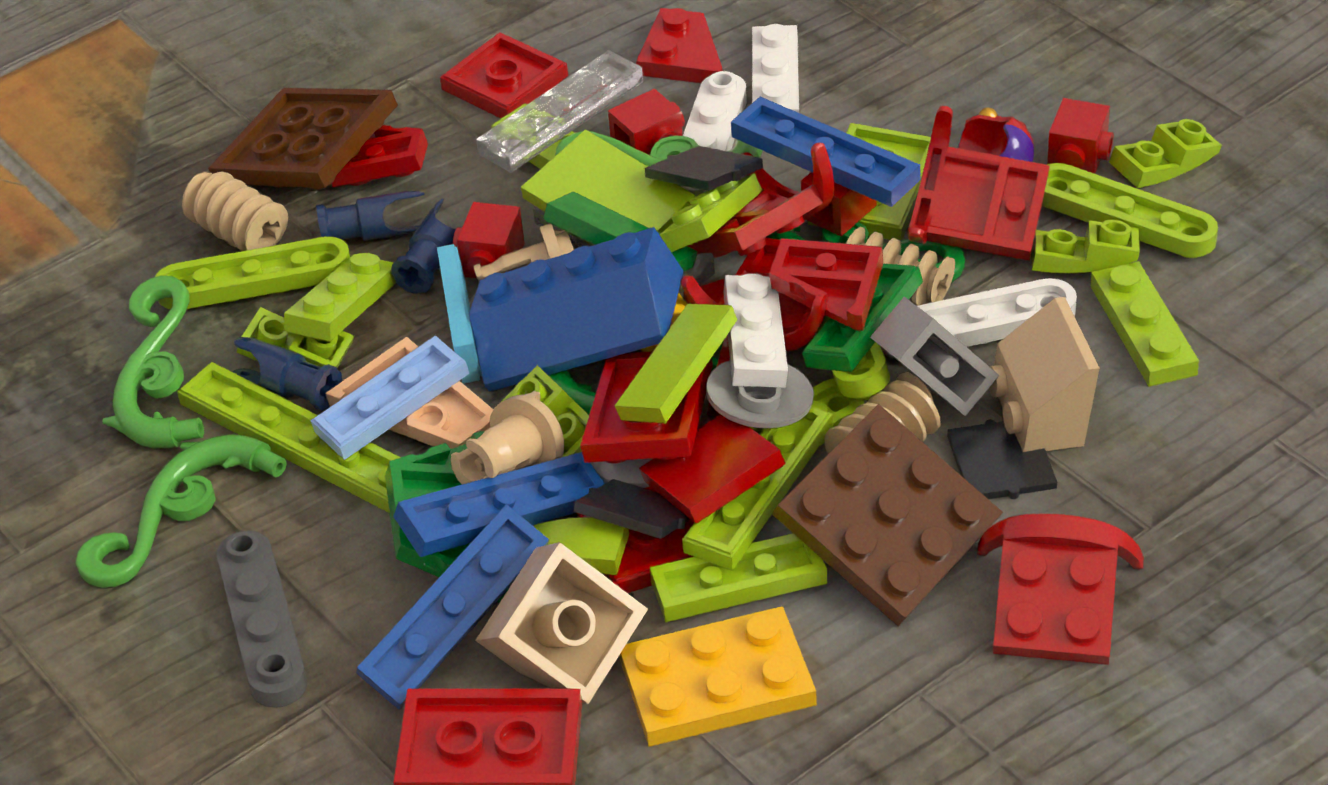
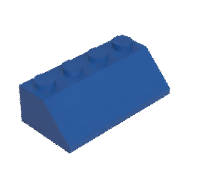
(575, 308)

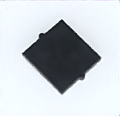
(703, 168)
(996, 462)
(631, 508)

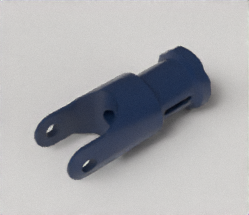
(363, 218)
(416, 268)
(288, 372)

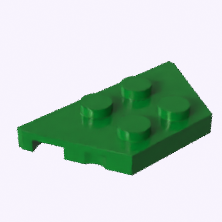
(415, 477)

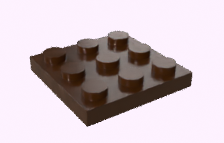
(305, 136)
(887, 514)

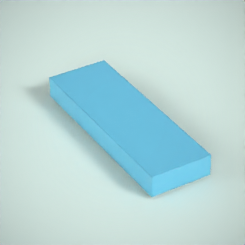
(458, 310)

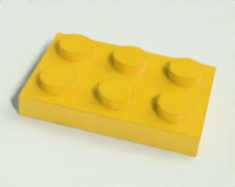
(717, 676)

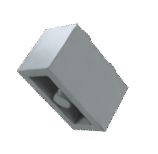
(934, 356)

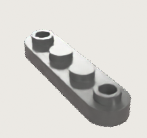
(261, 619)

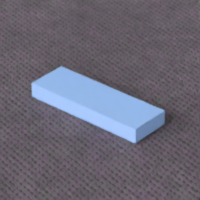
(389, 397)

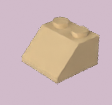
(1046, 380)
(562, 622)

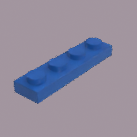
(853, 161)
(461, 512)
(451, 607)

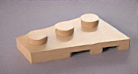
(444, 419)

